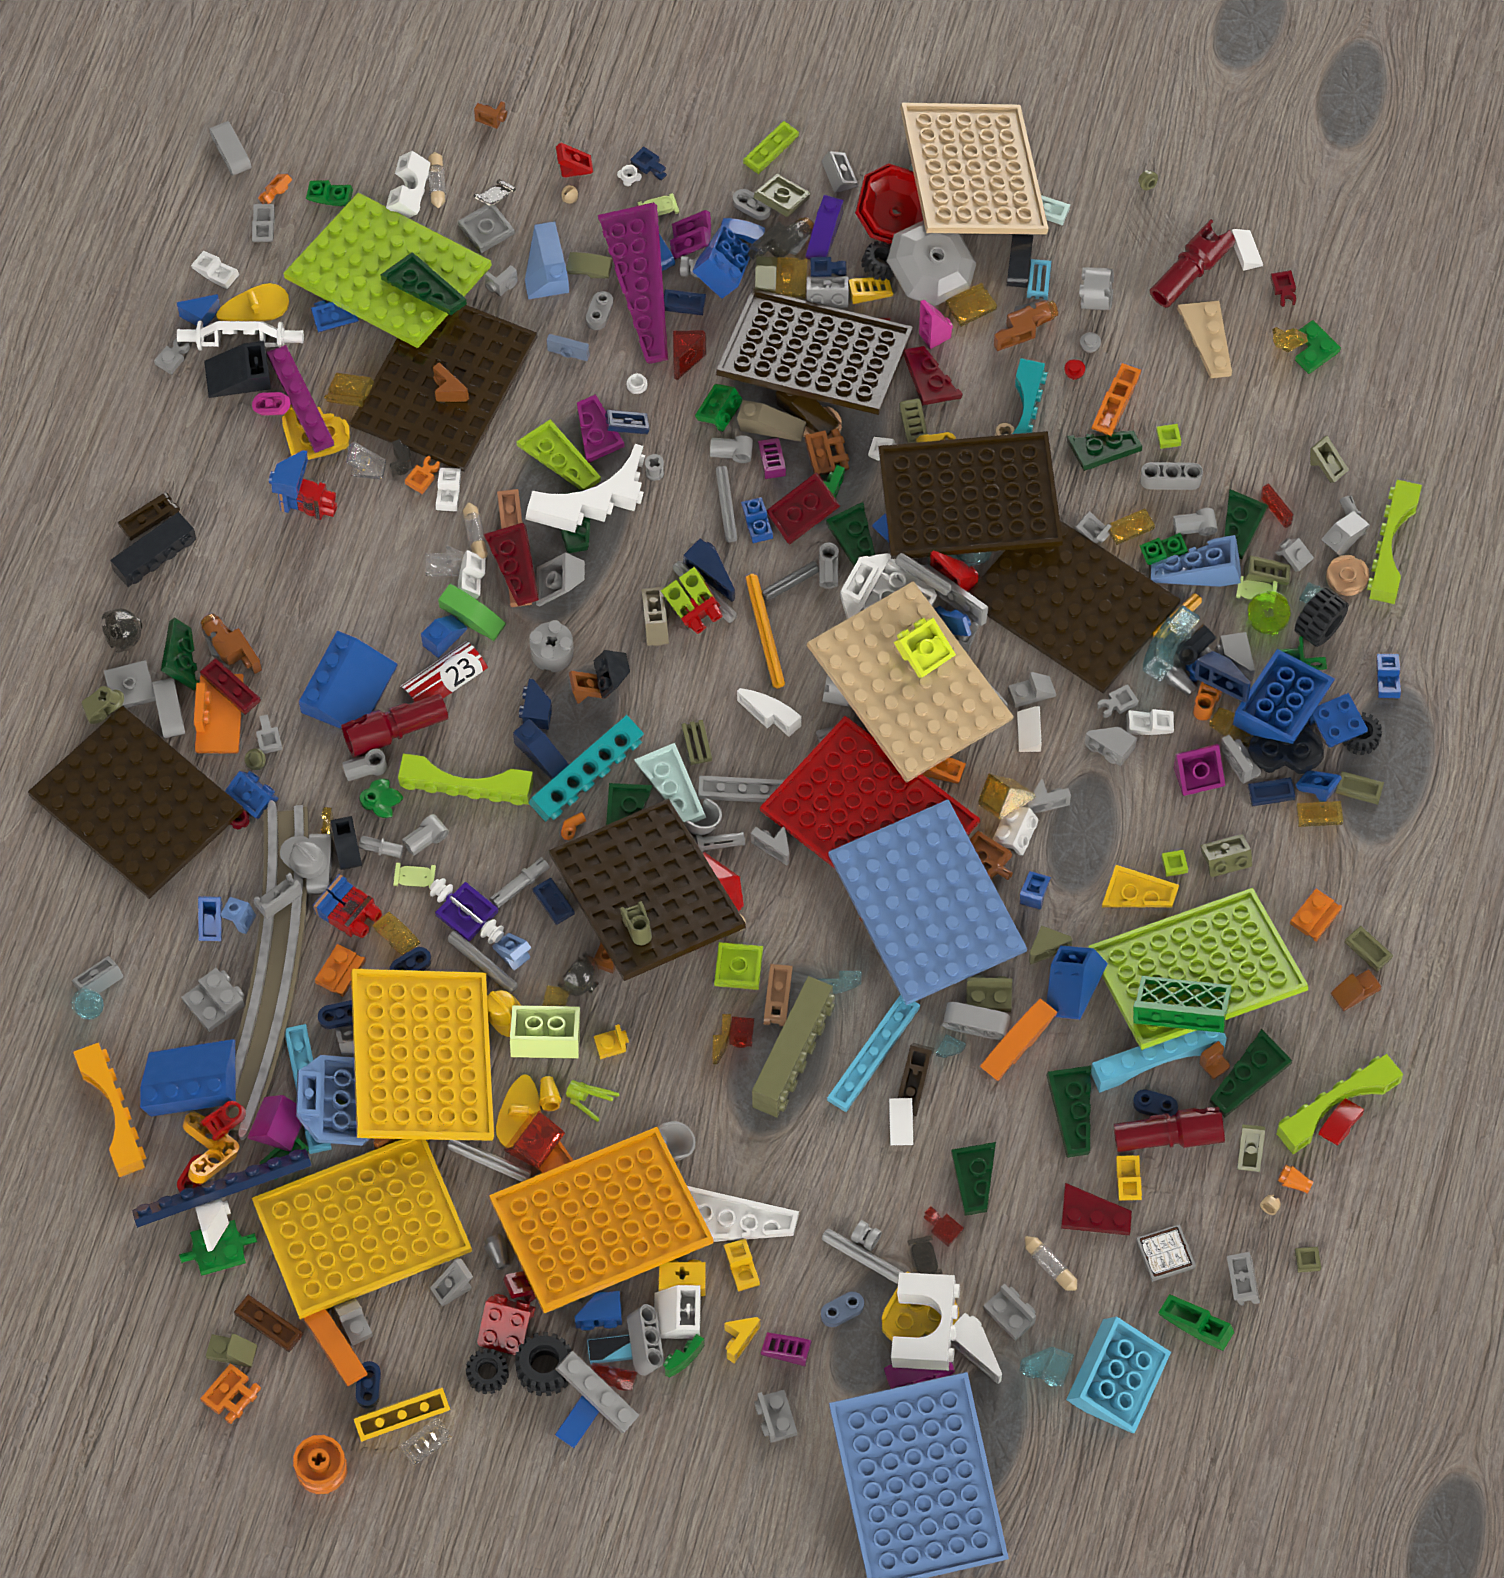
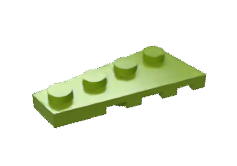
(557, 453)

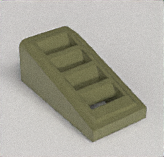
(908, 409)
(1258, 563)

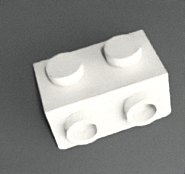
(1016, 829)

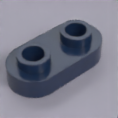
(408, 960)
(339, 1012)
(1155, 1103)
(369, 1386)

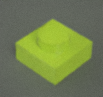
(1168, 436)
(1174, 863)

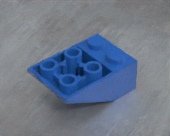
(723, 262)
(1073, 980)

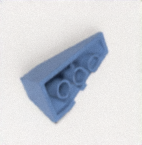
(546, 265)
(1208, 566)

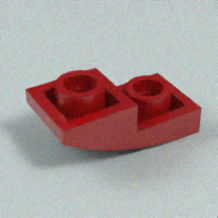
(1341, 1121)

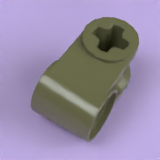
(102, 704)
(637, 923)

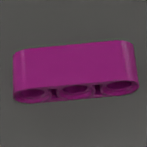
(905, 1376)

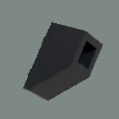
(611, 670)
(346, 843)

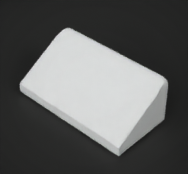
(1246, 249)
(1029, 730)

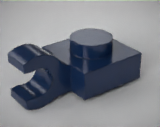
(648, 161)
(825, 267)

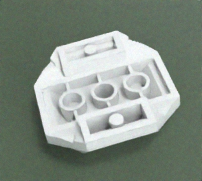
(875, 579)

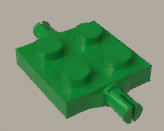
(226, 1253)

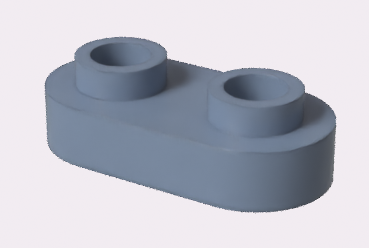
(842, 1308)

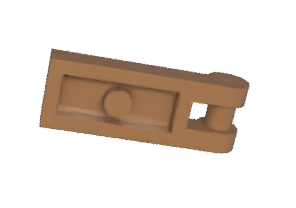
(778, 994)

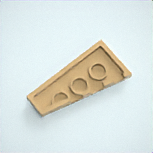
(1208, 335)

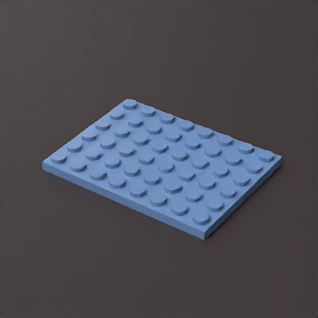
(927, 902)
(918, 1479)

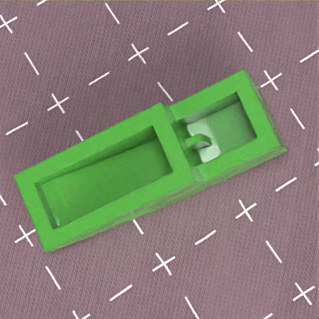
(471, 612)

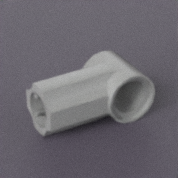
(738, 448)
(1201, 522)
(828, 566)
(363, 765)
(430, 831)

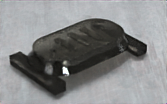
(495, 193)
(924, 1255)

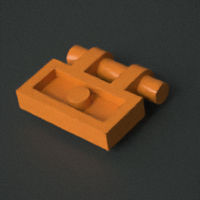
(225, 1389)

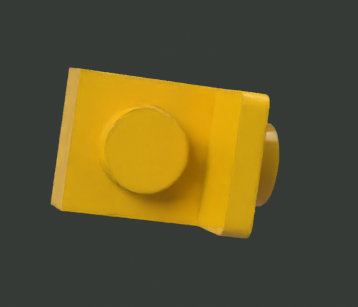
(611, 1042)

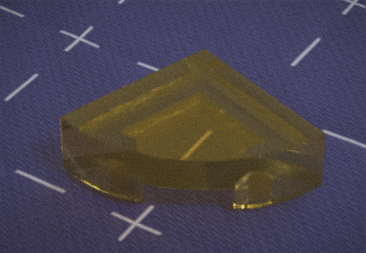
(327, 814)

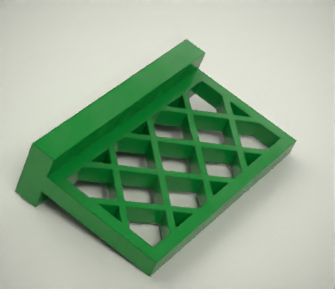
(1181, 1014)

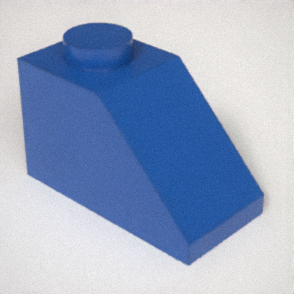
(289, 475)
(442, 634)

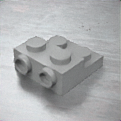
(214, 999)

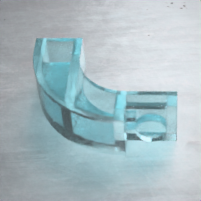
(1161, 651)

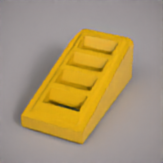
(864, 296)

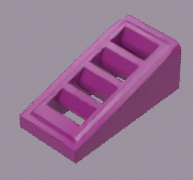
(773, 471)
(797, 1342)

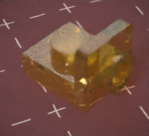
(1288, 340)

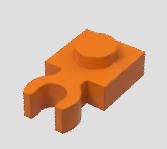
(276, 186)
(422, 477)

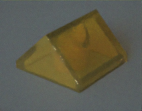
(1003, 795)

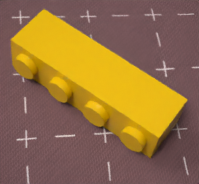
(401, 1414)

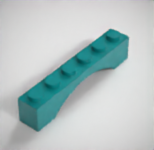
(1028, 384)

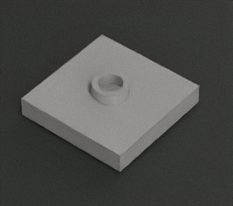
(133, 682)

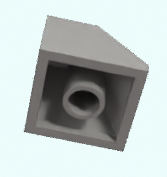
(558, 577)

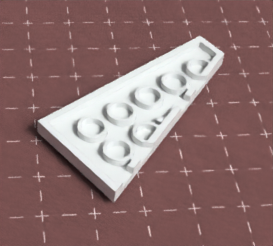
(740, 1218)

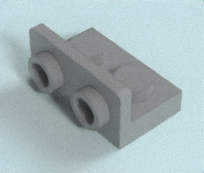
(828, 291)
(1239, 759)
(1010, 1312)
(777, 1416)

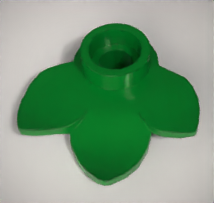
(383, 798)

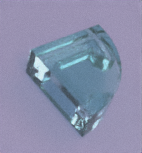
(950, 1047)

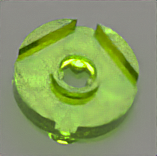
(1265, 601)

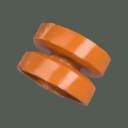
(332, 1461)

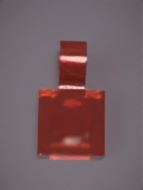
(944, 1228)

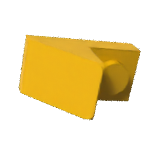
(743, 1331)

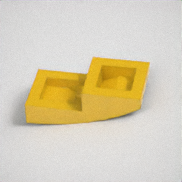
(1128, 1178)
(741, 1265)

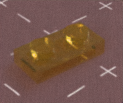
(1131, 526)
(1319, 814)

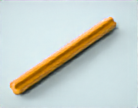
(765, 631)

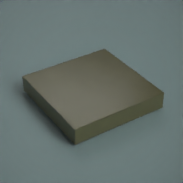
(782, 195)

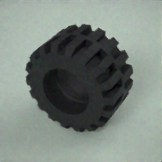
(1321, 617)
(529, 1352)

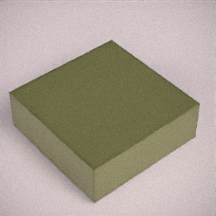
(1307, 1259)

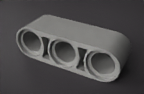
(230, 148)
(1162, 481)
(168, 708)
(322, 882)
(976, 1020)
(645, 1339)

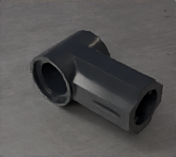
(1197, 643)

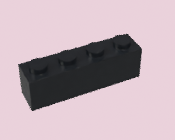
(153, 549)

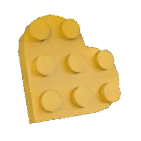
(298, 440)
(909, 1319)

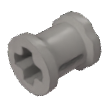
(654, 467)

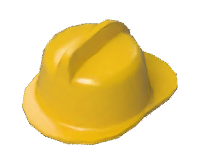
(500, 1010)

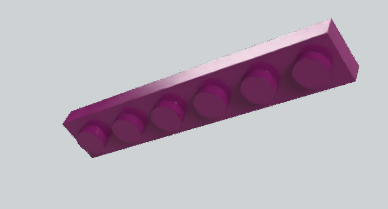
(300, 399)

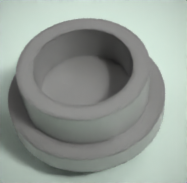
(1090, 342)

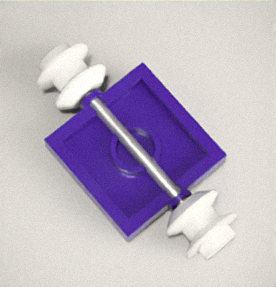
(466, 911)

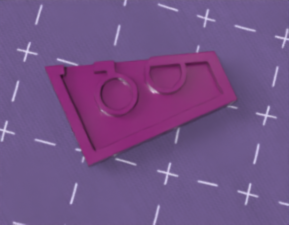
(593, 425)

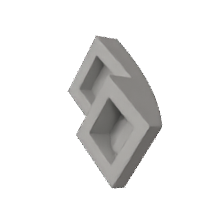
(263, 223)

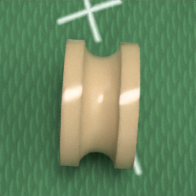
(1003, 428)

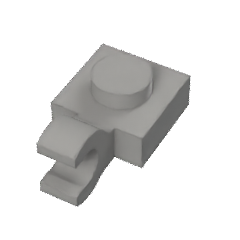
(268, 737)

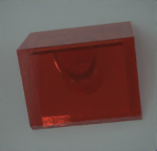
(688, 350)
(535, 1139)

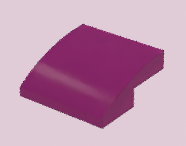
(691, 234)

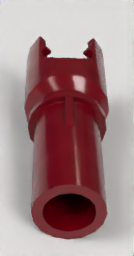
(1200, 254)
(380, 728)
(1187, 1128)

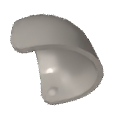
(708, 824)
(678, 1139)

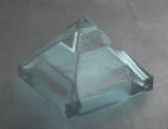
(1310, 590)

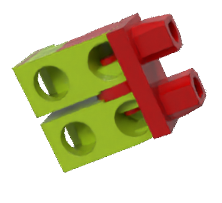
(697, 606)

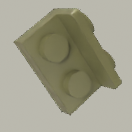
(1227, 855)
(990, 992)

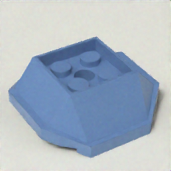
(316, 1106)

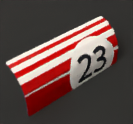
(446, 673)

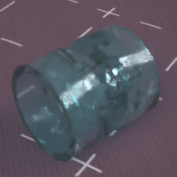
(87, 1003)

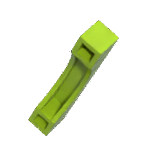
(1387, 577)
(509, 786)
(1374, 1079)

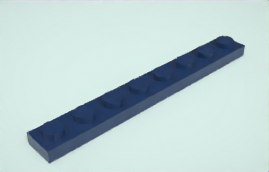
(217, 1189)

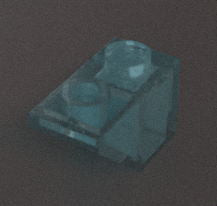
(1048, 1365)

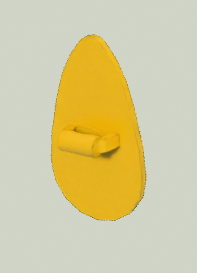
(256, 304)
(518, 1104)

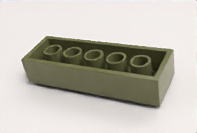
(793, 1046)

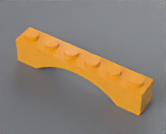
(123, 1149)

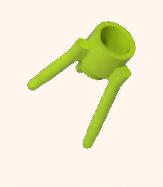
(579, 1091)

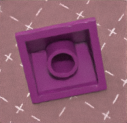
(1199, 770)
(276, 1123)

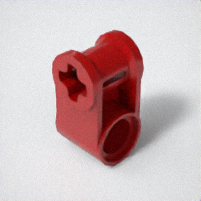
(222, 1120)

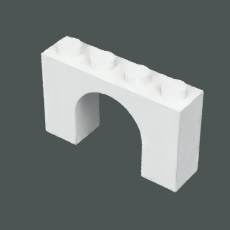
(933, 1350)

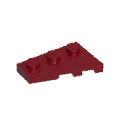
(928, 379)
(1093, 1214)

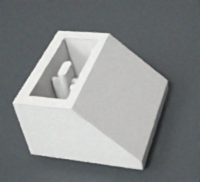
(678, 1311)

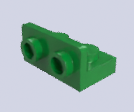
(719, 406)

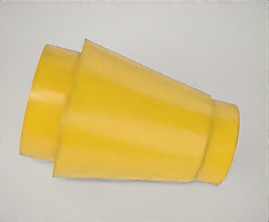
(549, 1094)

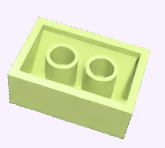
(545, 1031)

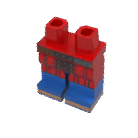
(311, 499)
(347, 908)

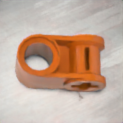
(1208, 697)

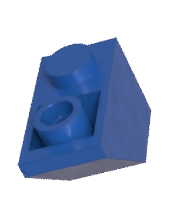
(600, 1311)

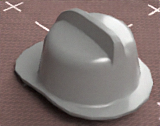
(303, 857)

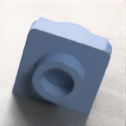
(240, 913)

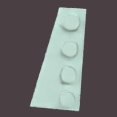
(670, 778)

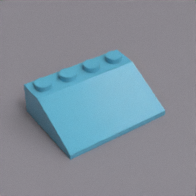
(1118, 1374)

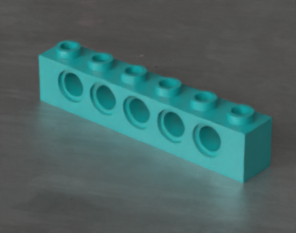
(542, 800)

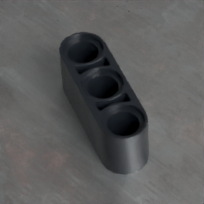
(1020, 260)

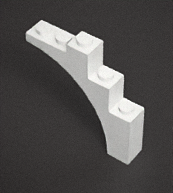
(568, 510)

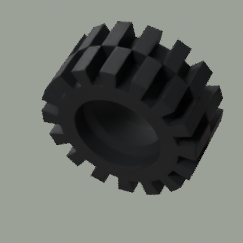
(872, 265)
(1369, 743)
(487, 1358)

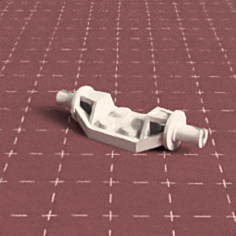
(231, 327)

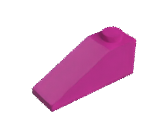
(933, 325)

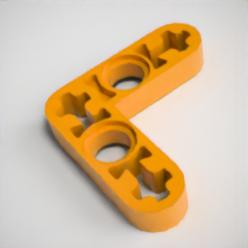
(193, 1127)

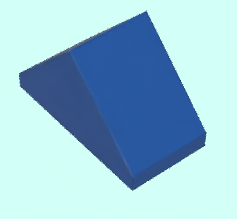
(199, 309)

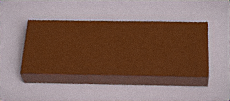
(268, 1323)

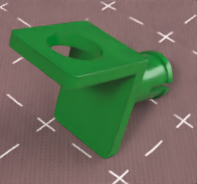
(1299, 654)

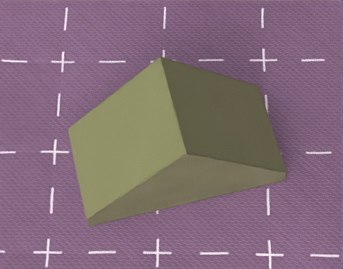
(1047, 944)

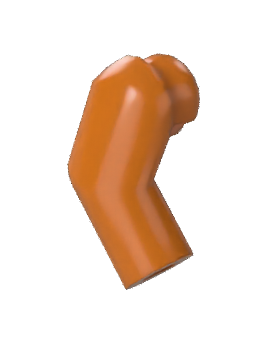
(570, 824)

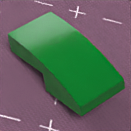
(324, 193)
(1161, 549)
(679, 1360)

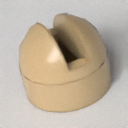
(571, 196)
(1270, 1205)

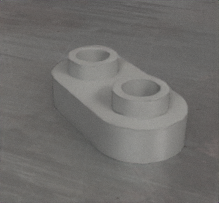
(751, 206)
(600, 309)

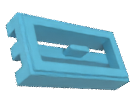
(1038, 293)

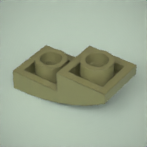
(589, 264)

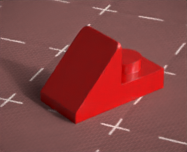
(573, 161)

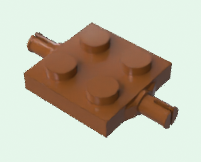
(992, 855)

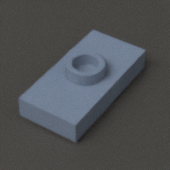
(568, 347)

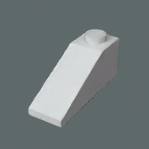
(213, 1221)
(975, 1346)

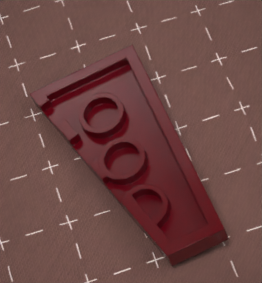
(514, 559)

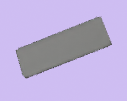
(839, 171)
(99, 976)

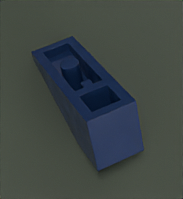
(707, 561)
(1223, 675)
(539, 749)

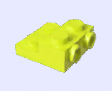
(924, 646)

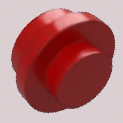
(1074, 369)

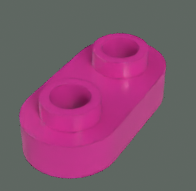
(275, 402)

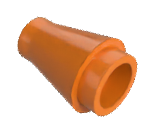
(1294, 1179)

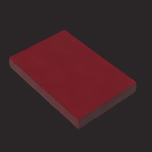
(803, 508)

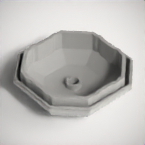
(921, 273)

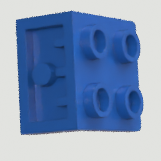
(1338, 720)

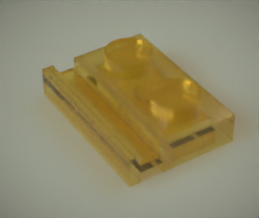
(791, 277)
(971, 304)
(349, 389)

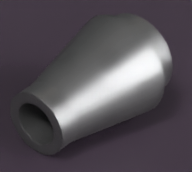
(1178, 679)
(497, 1250)

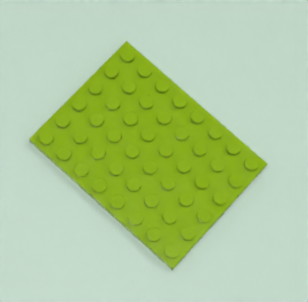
(365, 242)
(1213, 943)

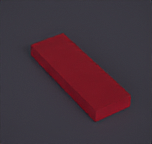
(230, 686)

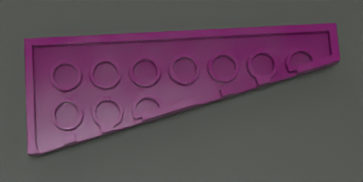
(636, 253)

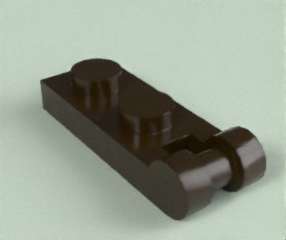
(148, 516)

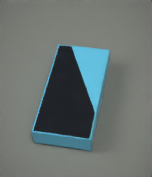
(609, 1349)

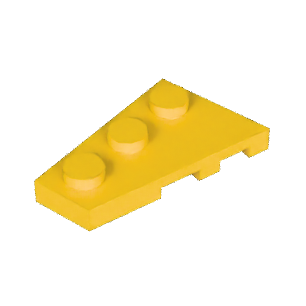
(1138, 889)

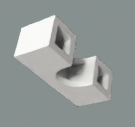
(414, 172)

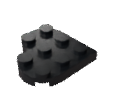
(1300, 756)

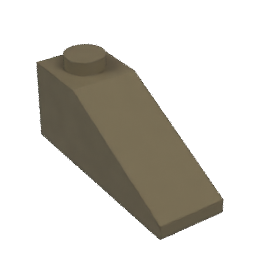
(768, 421)
(655, 616)

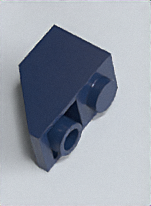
(536, 706)

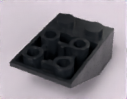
(238, 370)

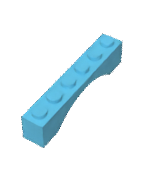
(1125, 1065)

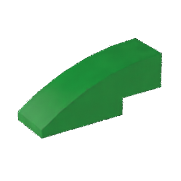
(1197, 1322)

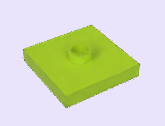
(738, 966)

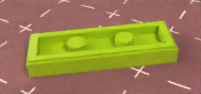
(771, 147)

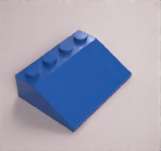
(346, 681)
(1282, 699)
(189, 1078)

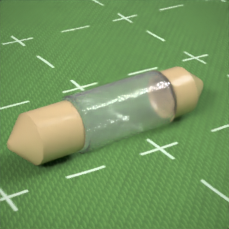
(436, 180)
(475, 530)
(1050, 1263)

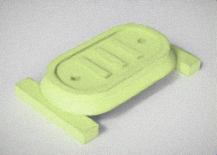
(664, 204)
(1249, 588)
(414, 875)

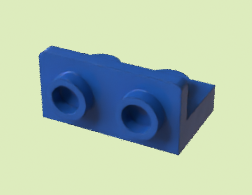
(330, 316)
(251, 793)

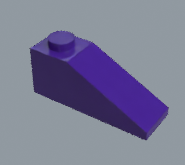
(825, 227)

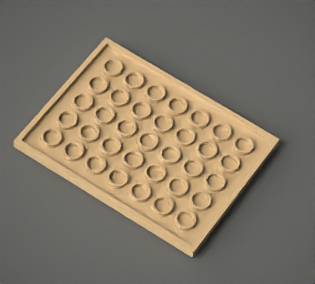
(973, 168)
(909, 716)

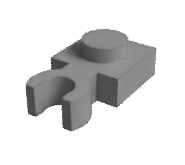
(172, 357)
(1120, 700)

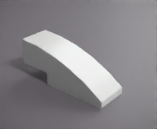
(769, 711)

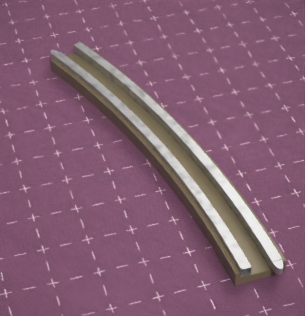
(273, 973)

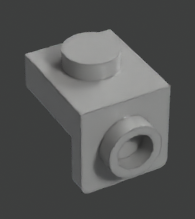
(503, 282)
(1093, 528)
(1295, 553)

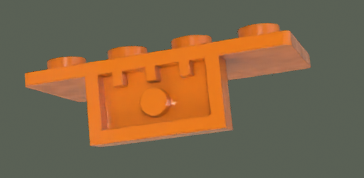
(216, 720)

